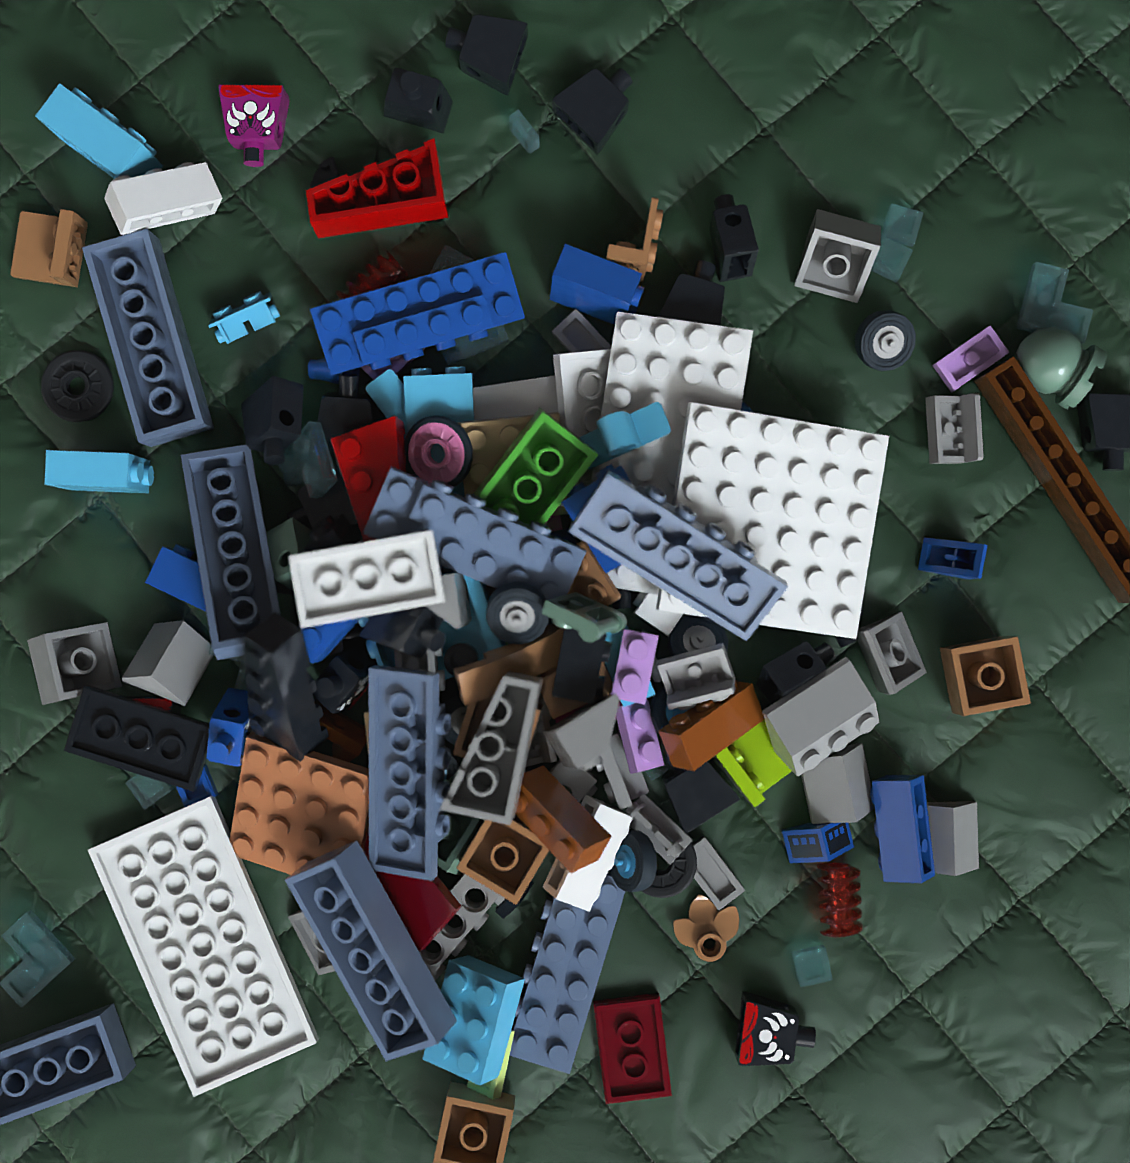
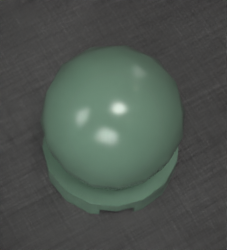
(1059, 364)

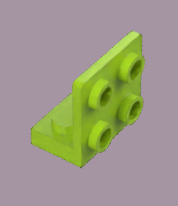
(753, 763)

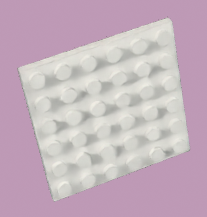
(794, 496)

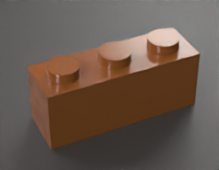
(710, 727)
(560, 820)

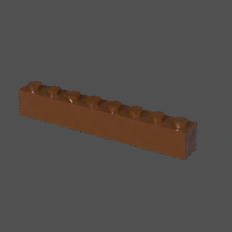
(1060, 472)

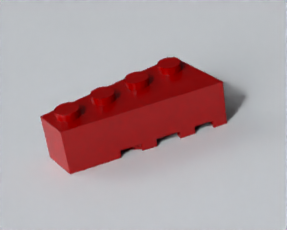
(381, 196)
(365, 463)

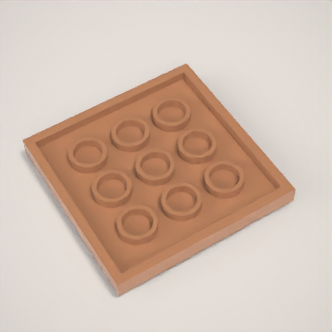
(296, 808)

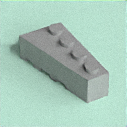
(496, 760)

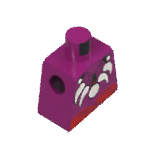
(254, 118)

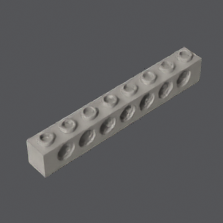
(474, 913)

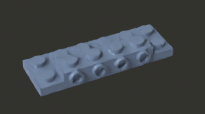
(474, 537)
(679, 553)
(406, 771)
(563, 978)

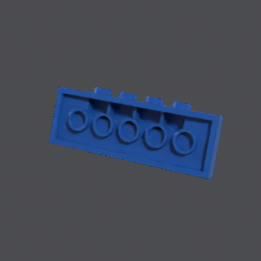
(418, 315)

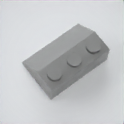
(820, 717)
(585, 733)

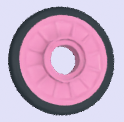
(454, 441)

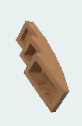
(533, 658)

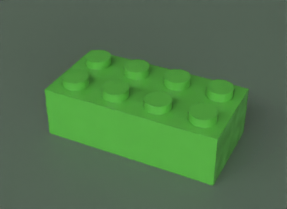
(537, 470)

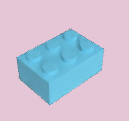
(97, 134)
(485, 1009)

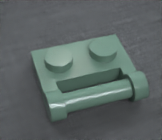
(581, 614)

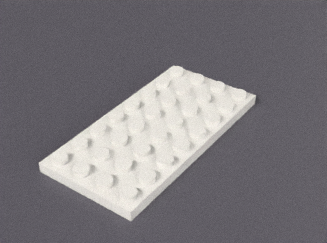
(673, 366)
(203, 945)

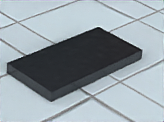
(139, 738)

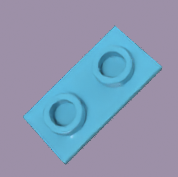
(231, 321)

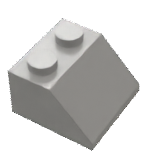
(838, 256)
(72, 660)

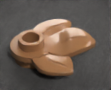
(707, 923)

